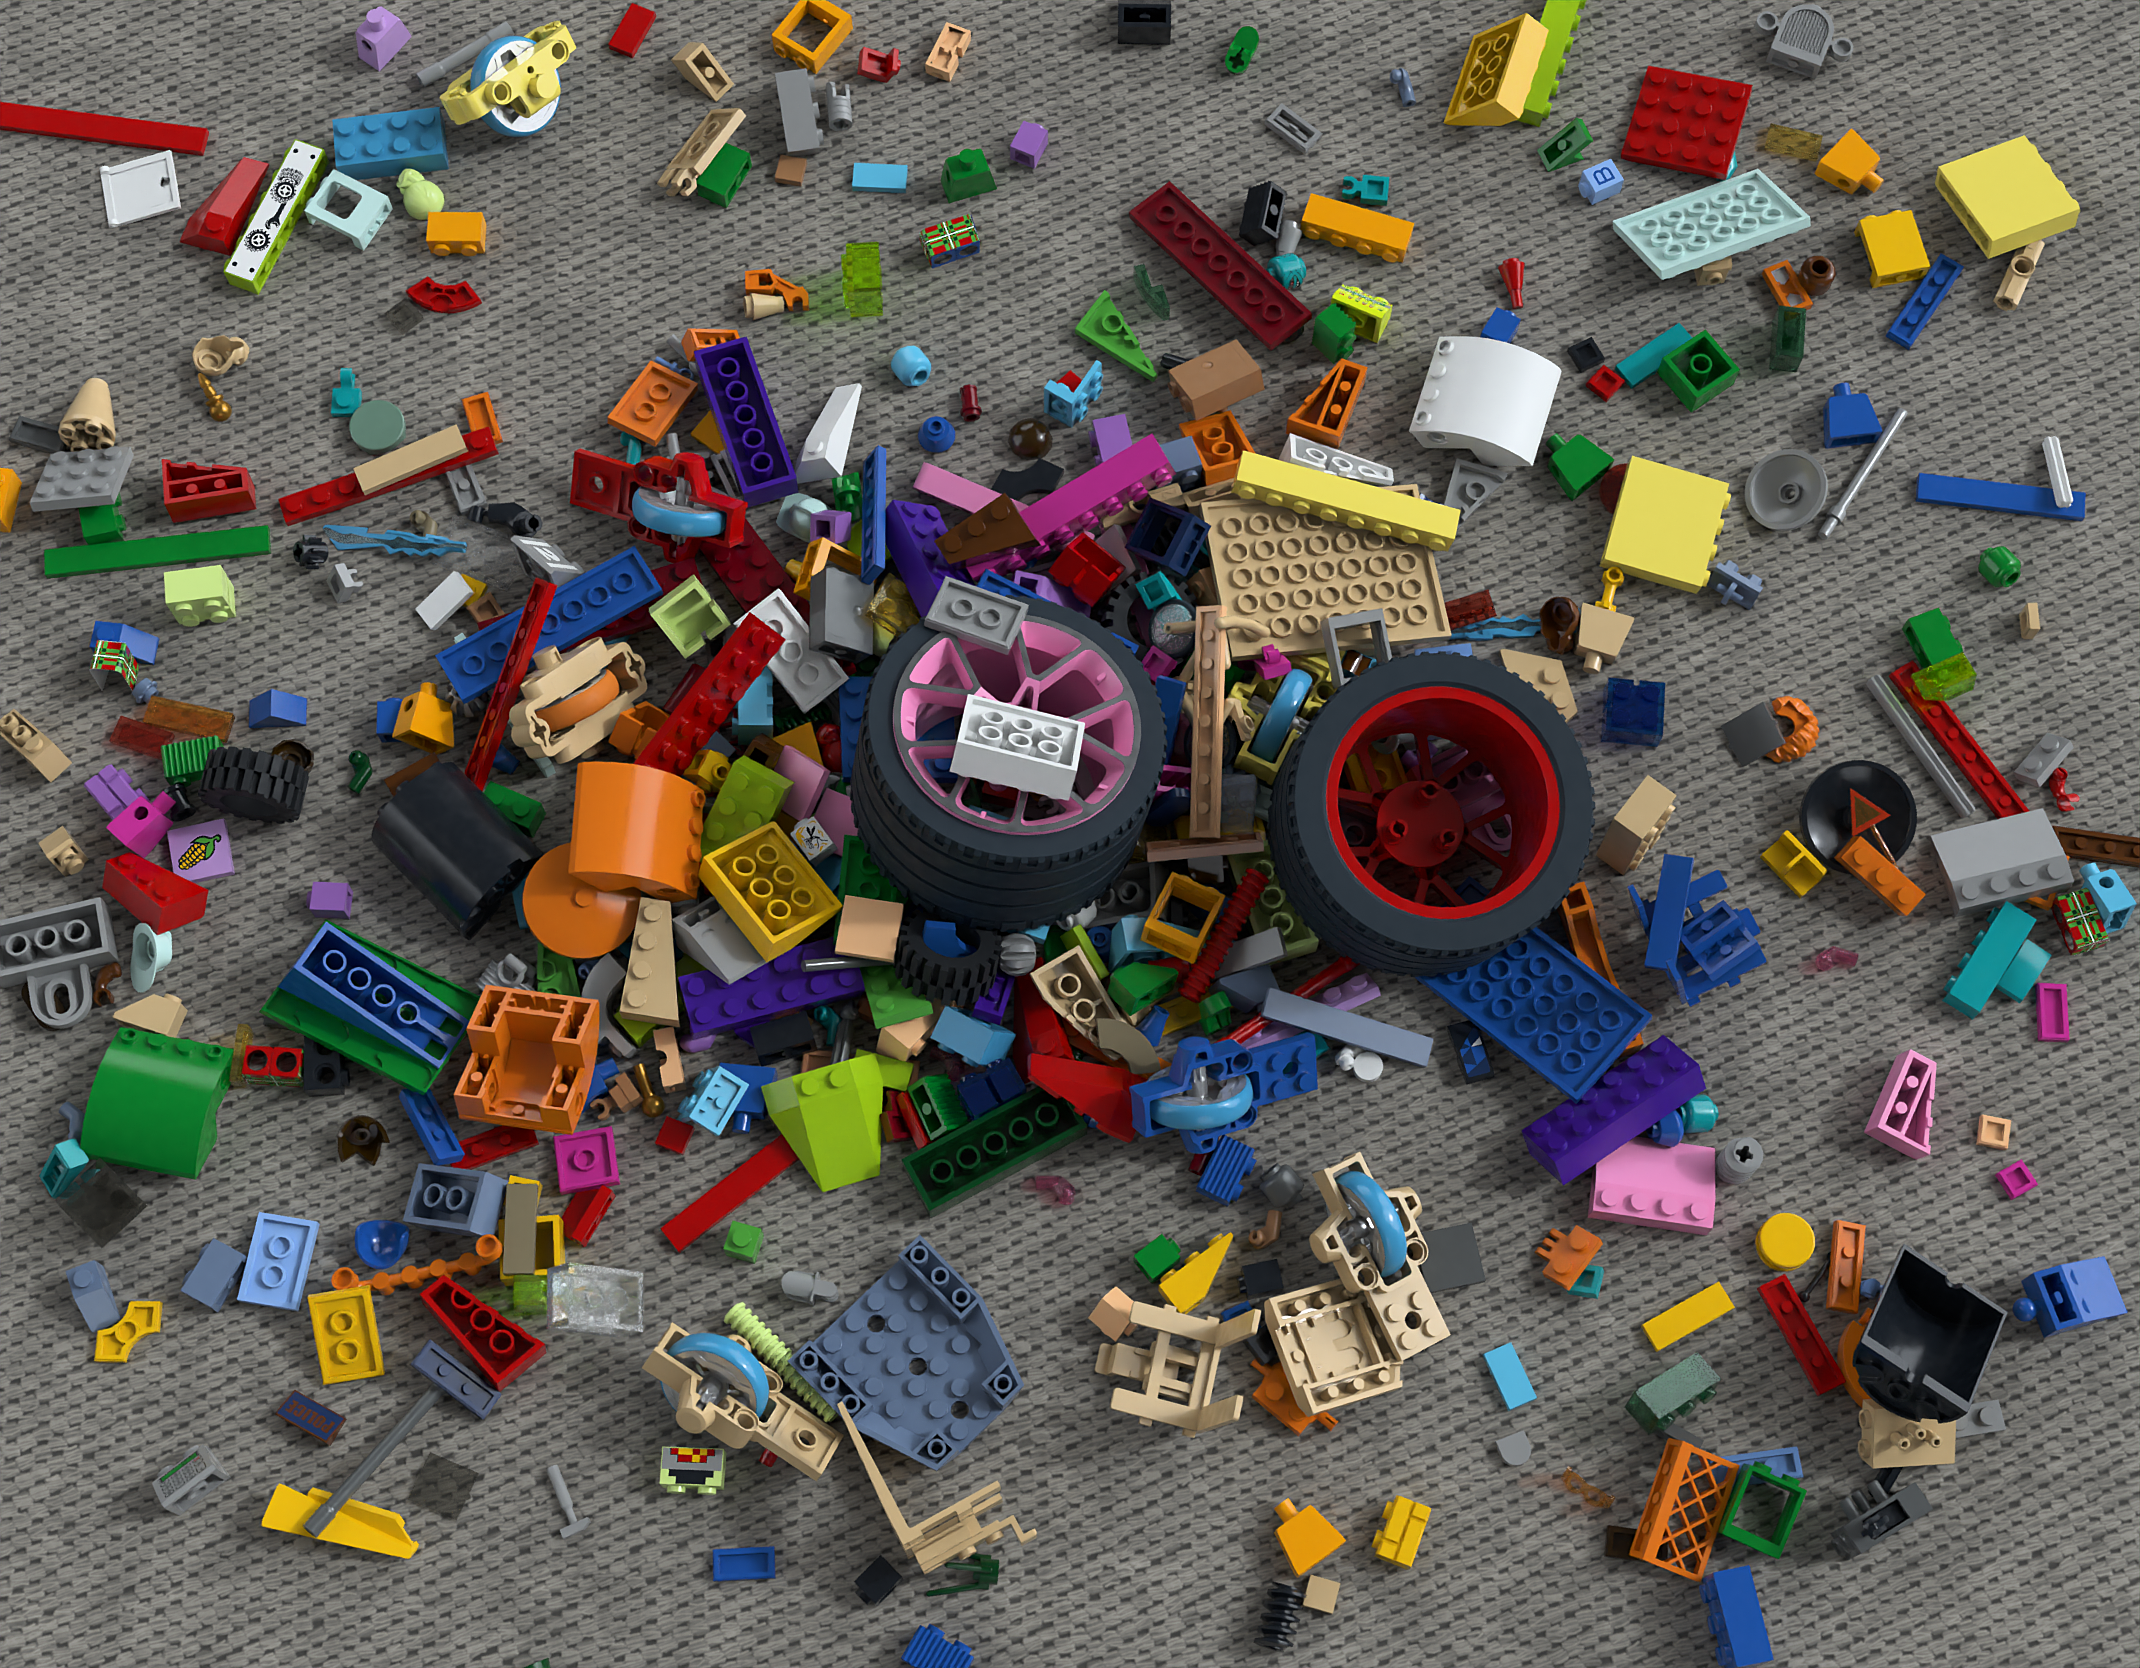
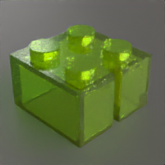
(862, 279)

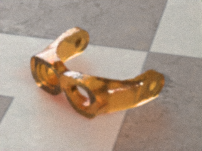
(1604, 1501)

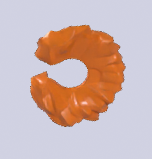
(1804, 733)

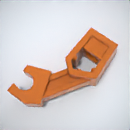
(778, 285)

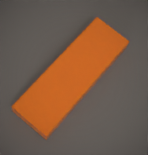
(1845, 1267)

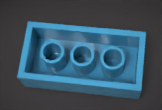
(390, 143)

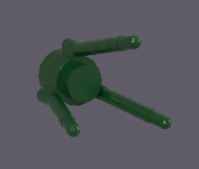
(984, 1570)

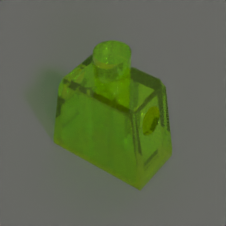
(528, 1295)

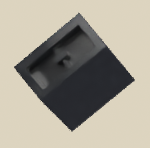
(1144, 22)

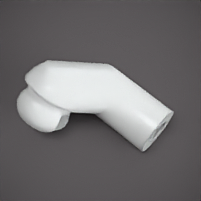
(1346, 1056)

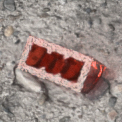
(1470, 609)

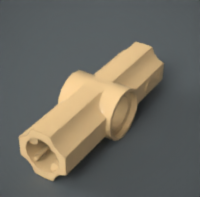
(2014, 283)
(1169, 494)

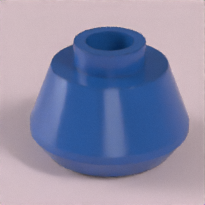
(936, 434)
(1101, 933)
(1667, 1130)

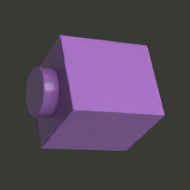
(1029, 144)
(831, 525)
(330, 900)

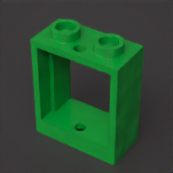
(1787, 1518)

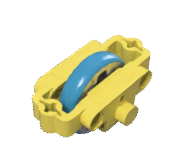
(513, 82)

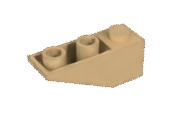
(33, 745)

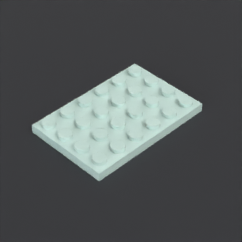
(1711, 224)

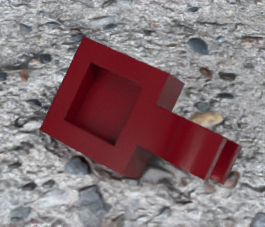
(892, 1120)

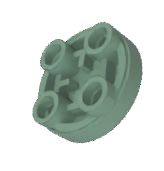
(377, 427)

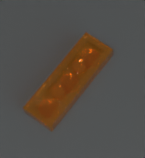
(188, 718)

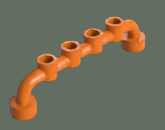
(487, 1247)

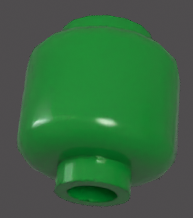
(1999, 566)

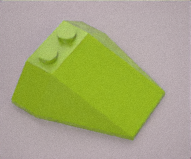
(832, 1119)

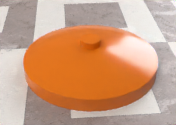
(572, 914)

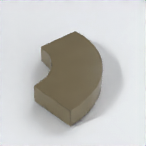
(1129, 1044)

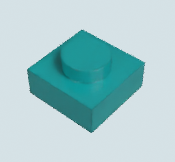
(1588, 1282)

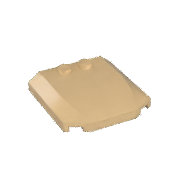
(1331, 1347)

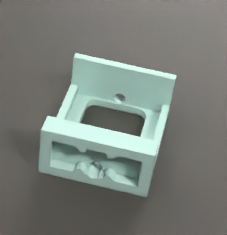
(365, 218)

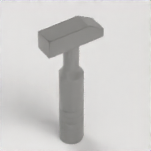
(566, 1504)

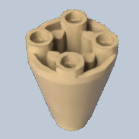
(89, 418)

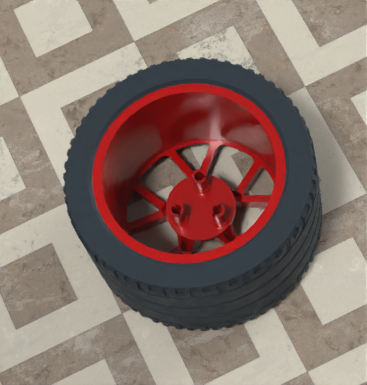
(1421, 823)

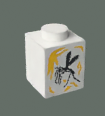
(813, 840)

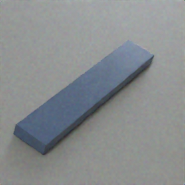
(1346, 1027)

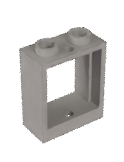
(1379, 636)

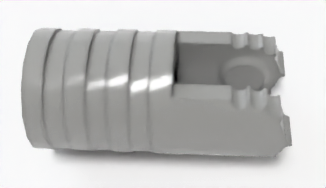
(839, 107)

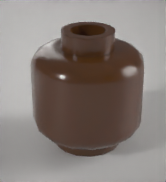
(1816, 275)

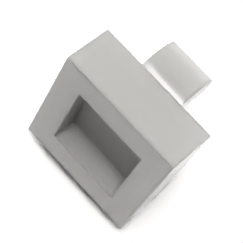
(341, 582)

